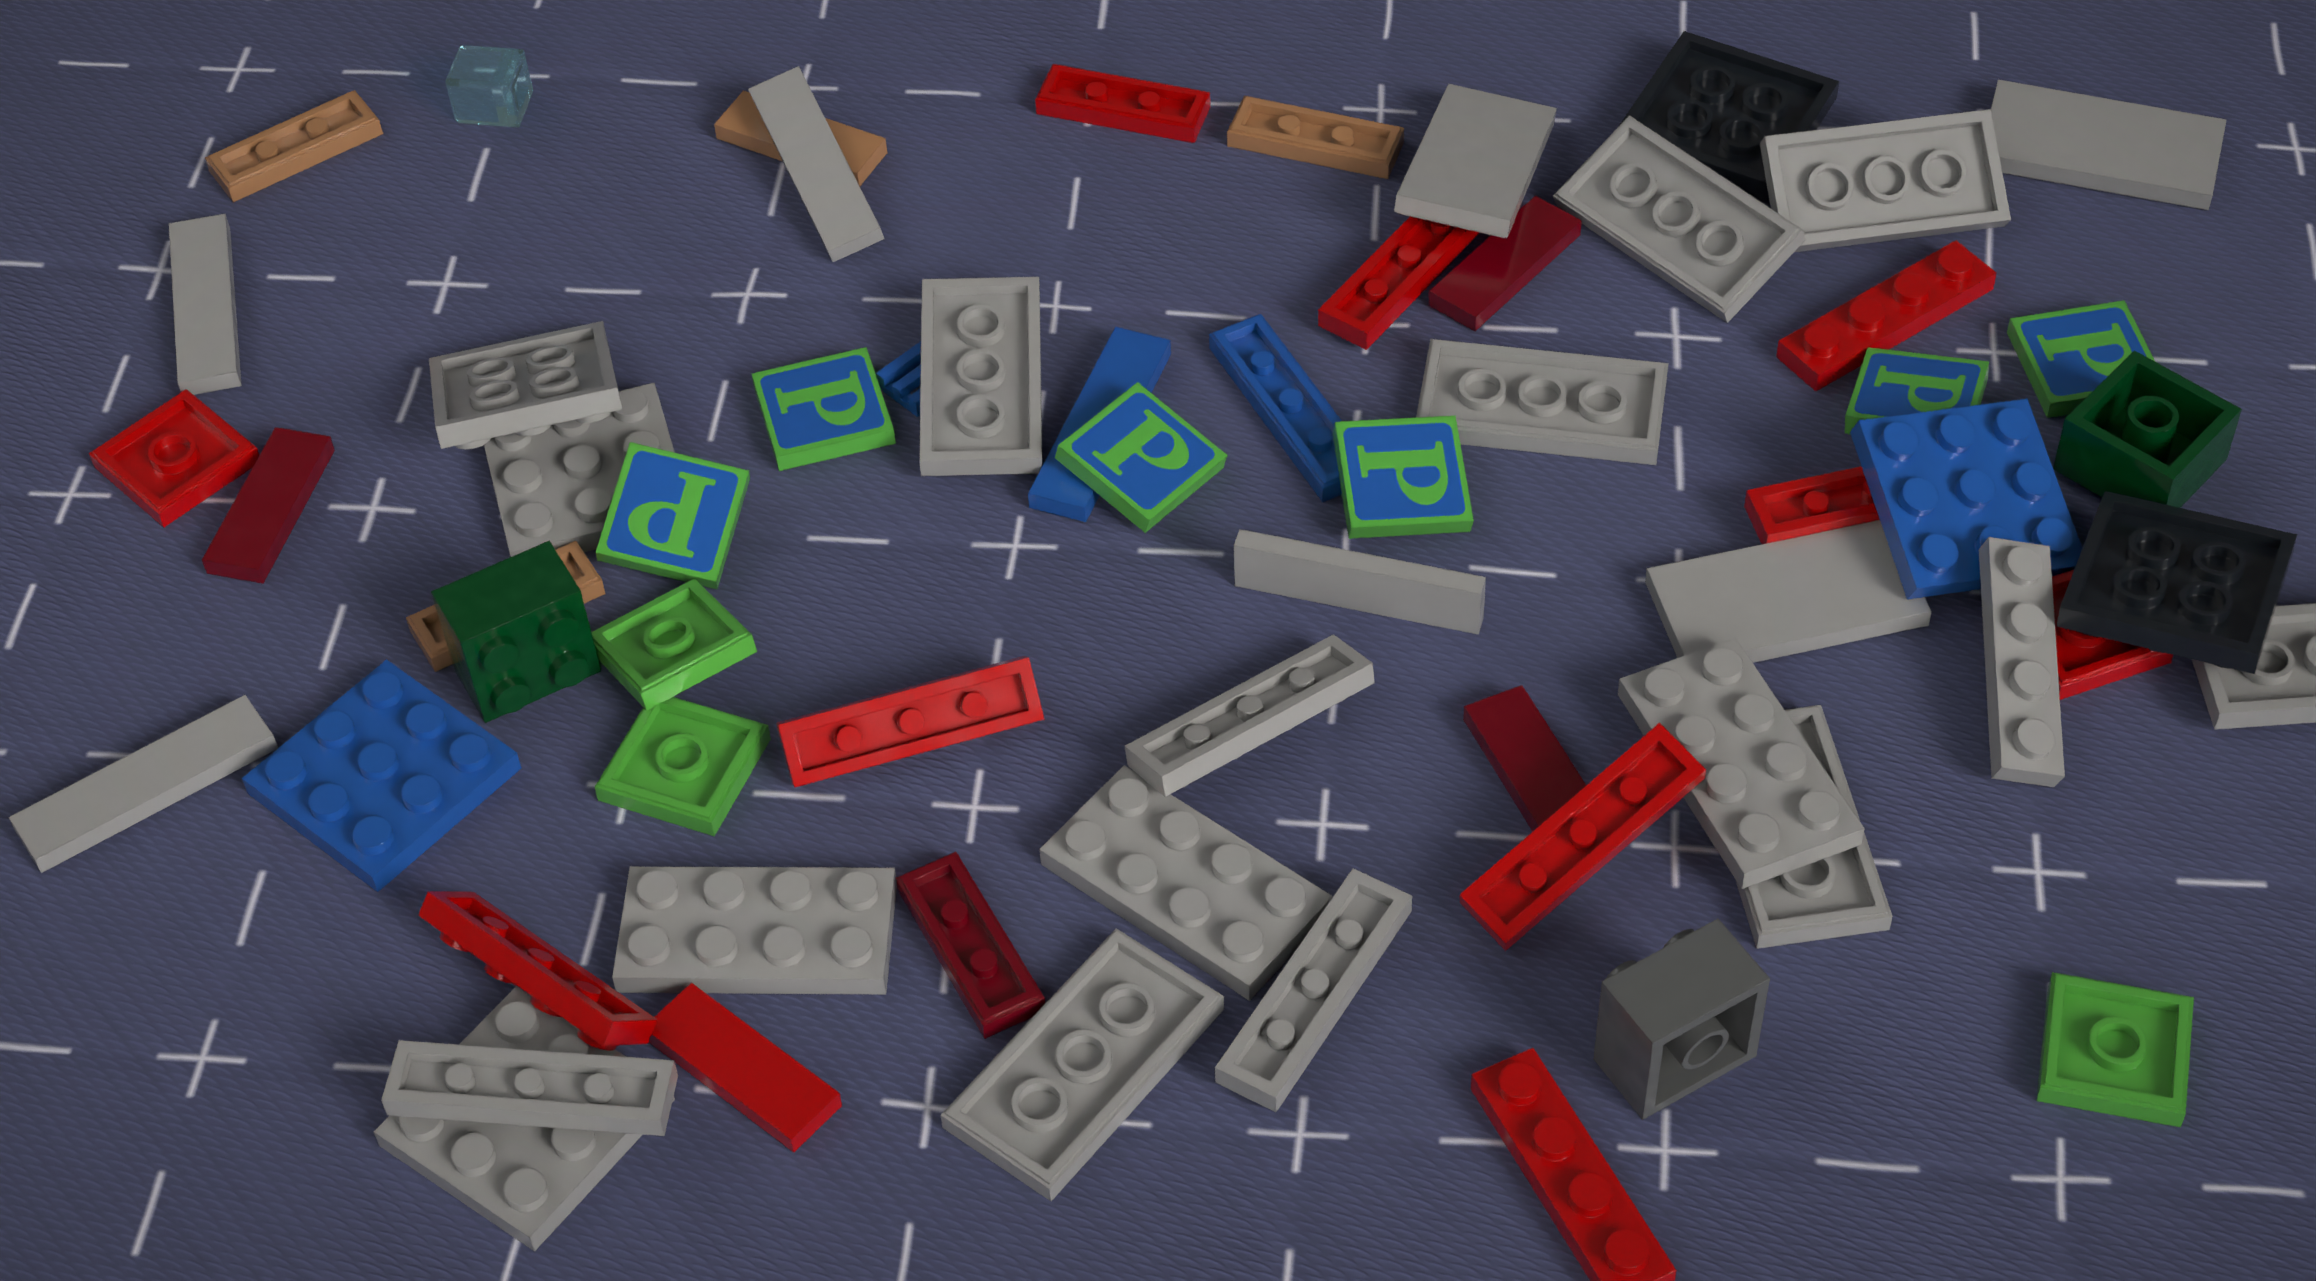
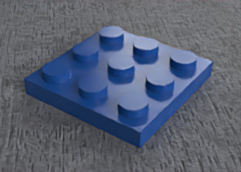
(1956, 480)
(382, 774)

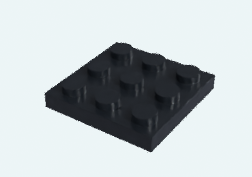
(1725, 101)
(2178, 582)

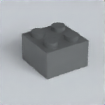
(1680, 1017)

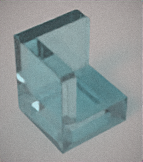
(489, 86)

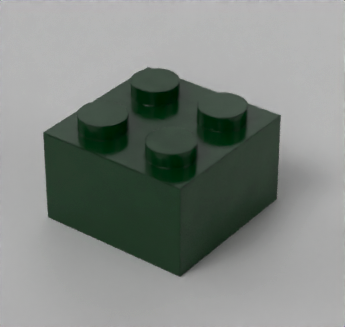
(2146, 434)
(517, 631)

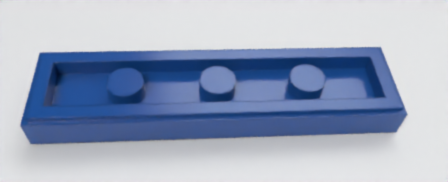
(1123, 362)
(1282, 399)

